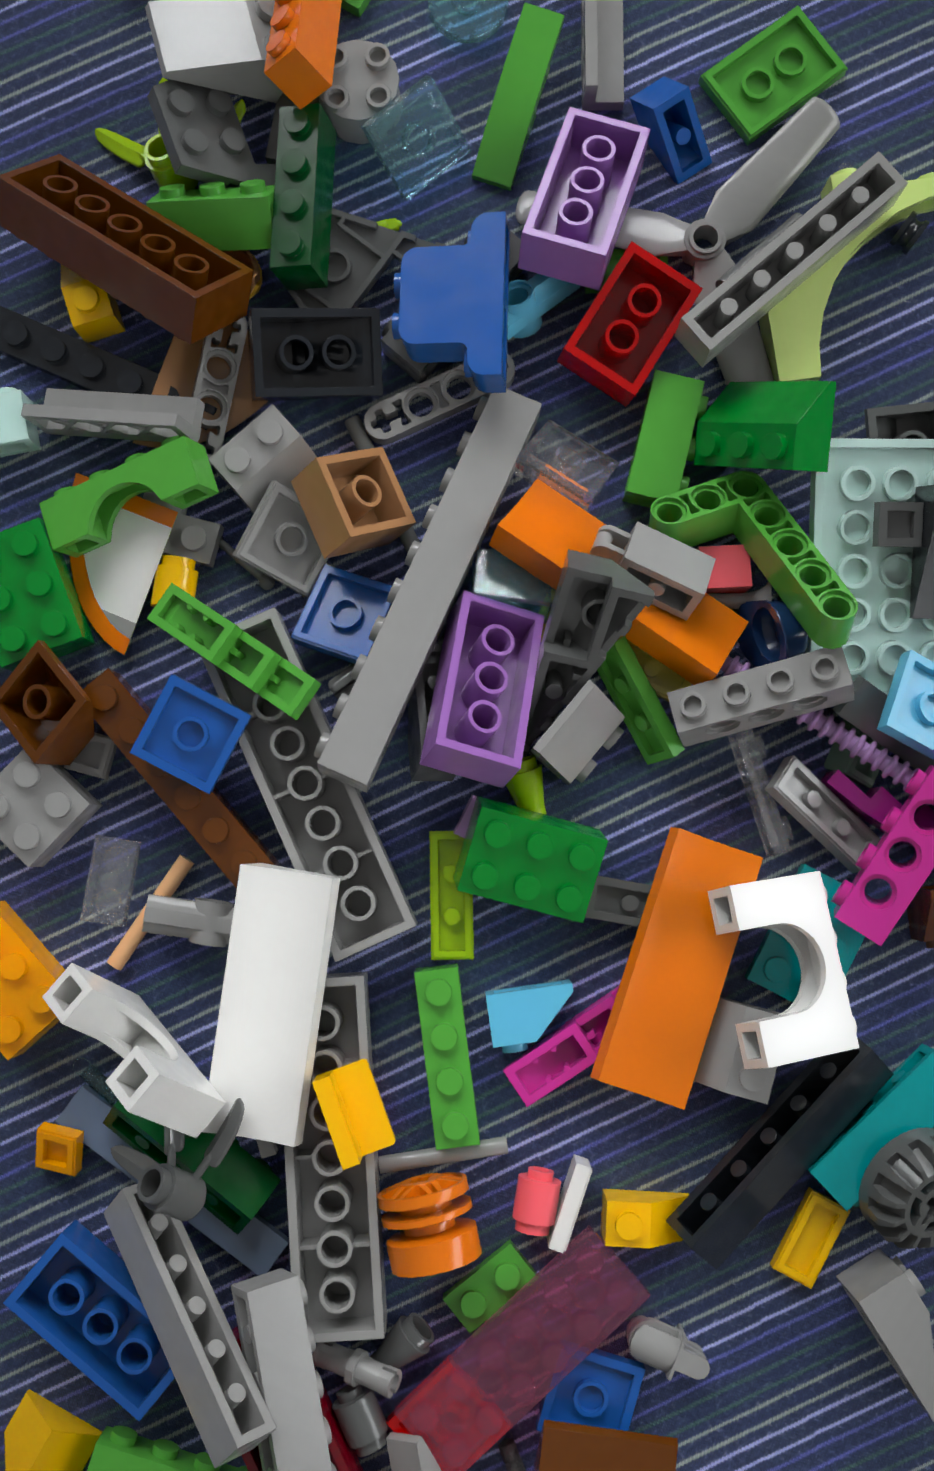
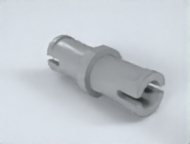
(357, 1368)

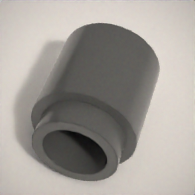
(360, 1419)

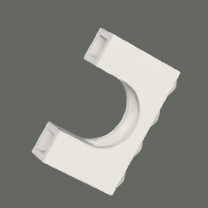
(821, 1014)
(156, 1073)

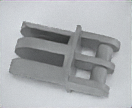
(665, 1348)

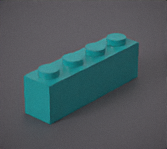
(898, 1106)

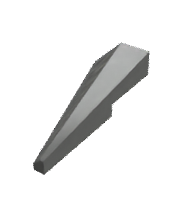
(588, 615)

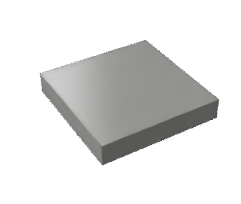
(282, 541)

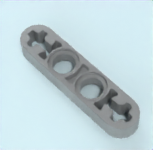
(219, 389)
(436, 391)

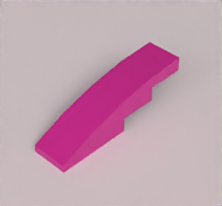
(561, 1053)

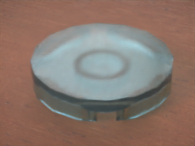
(467, 19)

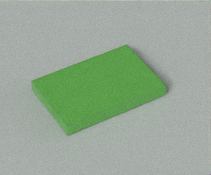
(772, 75)

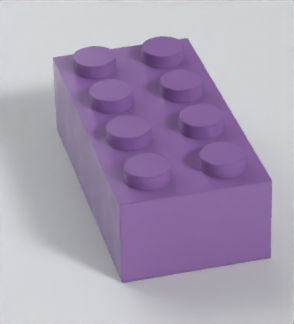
(583, 198)
(483, 690)

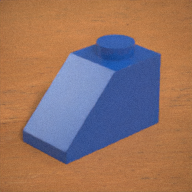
(673, 126)

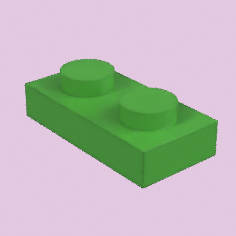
(489, 1286)

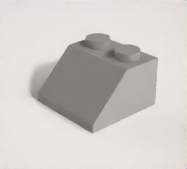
(261, 454)
(578, 734)
(721, 1059)

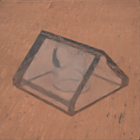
(565, 464)

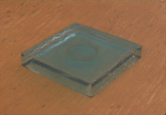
(416, 137)

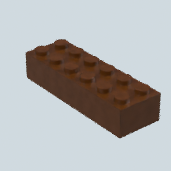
(124, 248)

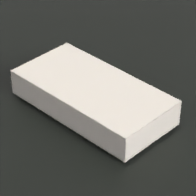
(569, 1203)

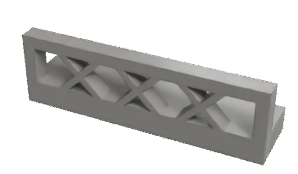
(602, 55)
(116, 415)

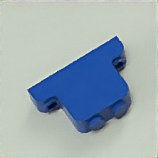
(458, 302)

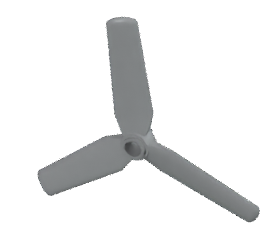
(732, 214)

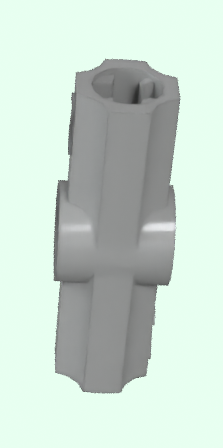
(199, 920)

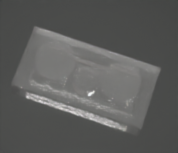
(110, 880)

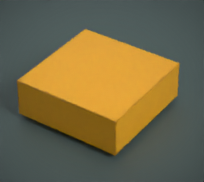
(59, 1149)

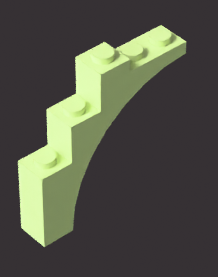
(794, 325)

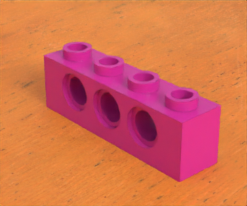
(878, 916)

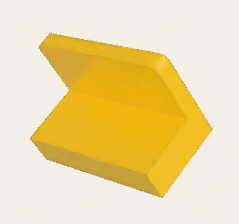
(353, 1111)

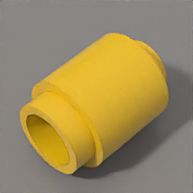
(177, 571)

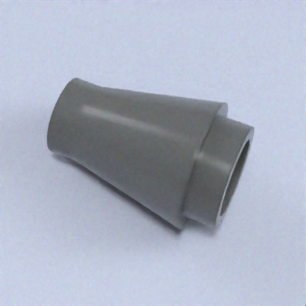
(405, 1341)

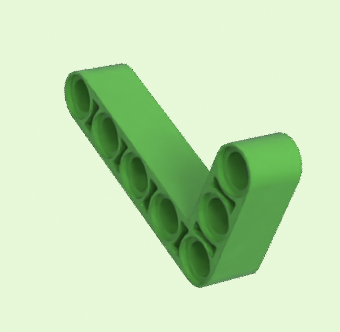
(775, 542)

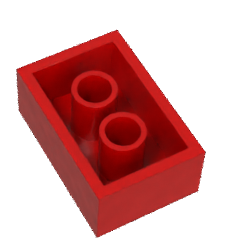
(629, 324)

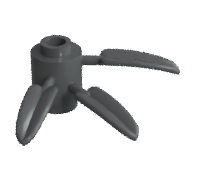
(172, 1189)

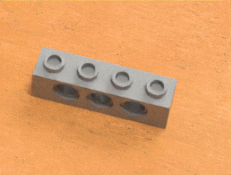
(761, 695)

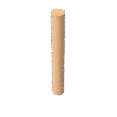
(134, 934)

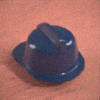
(771, 632)

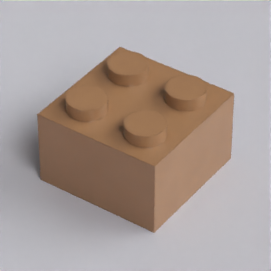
(352, 501)

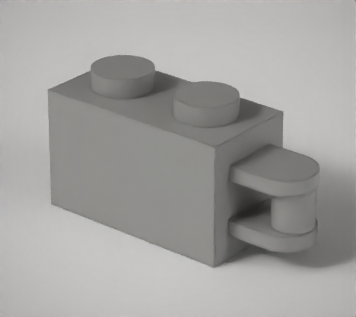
(662, 563)

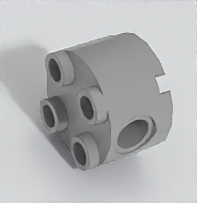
(361, 87)

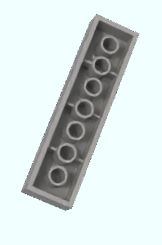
(316, 815)
(331, 1209)

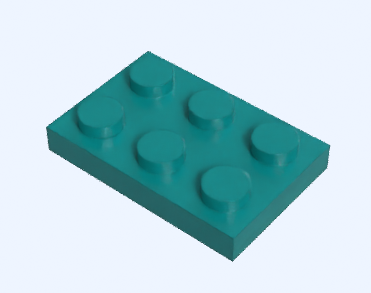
(776, 962)

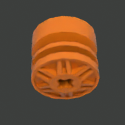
(431, 1234)

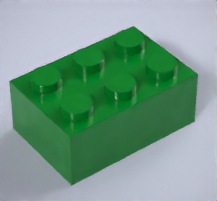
(37, 597)
(529, 859)

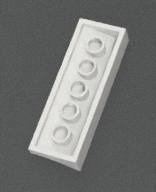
(273, 999)

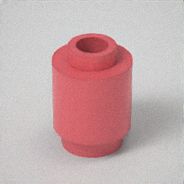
(536, 1201)

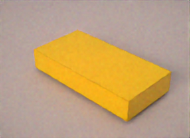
(809, 1238)

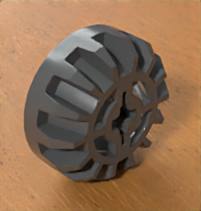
(899, 1190)

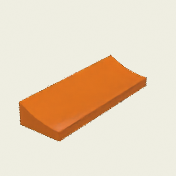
(538, 538)
(673, 972)

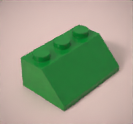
(768, 426)

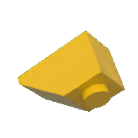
(90, 308)
(638, 1218)

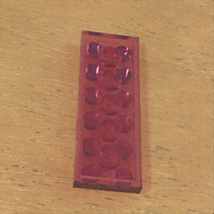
(522, 1352)

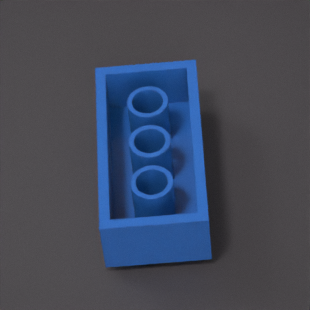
(93, 1316)

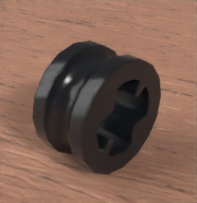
(909, 232)

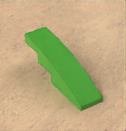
(517, 96)
(234, 651)

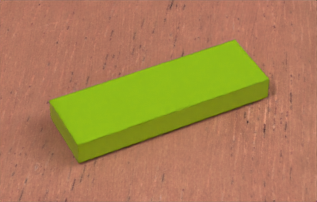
(449, 909)

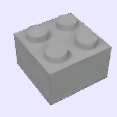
(41, 809)

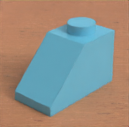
(524, 1012)

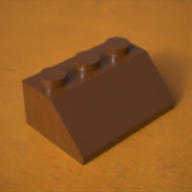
(594, 1448)

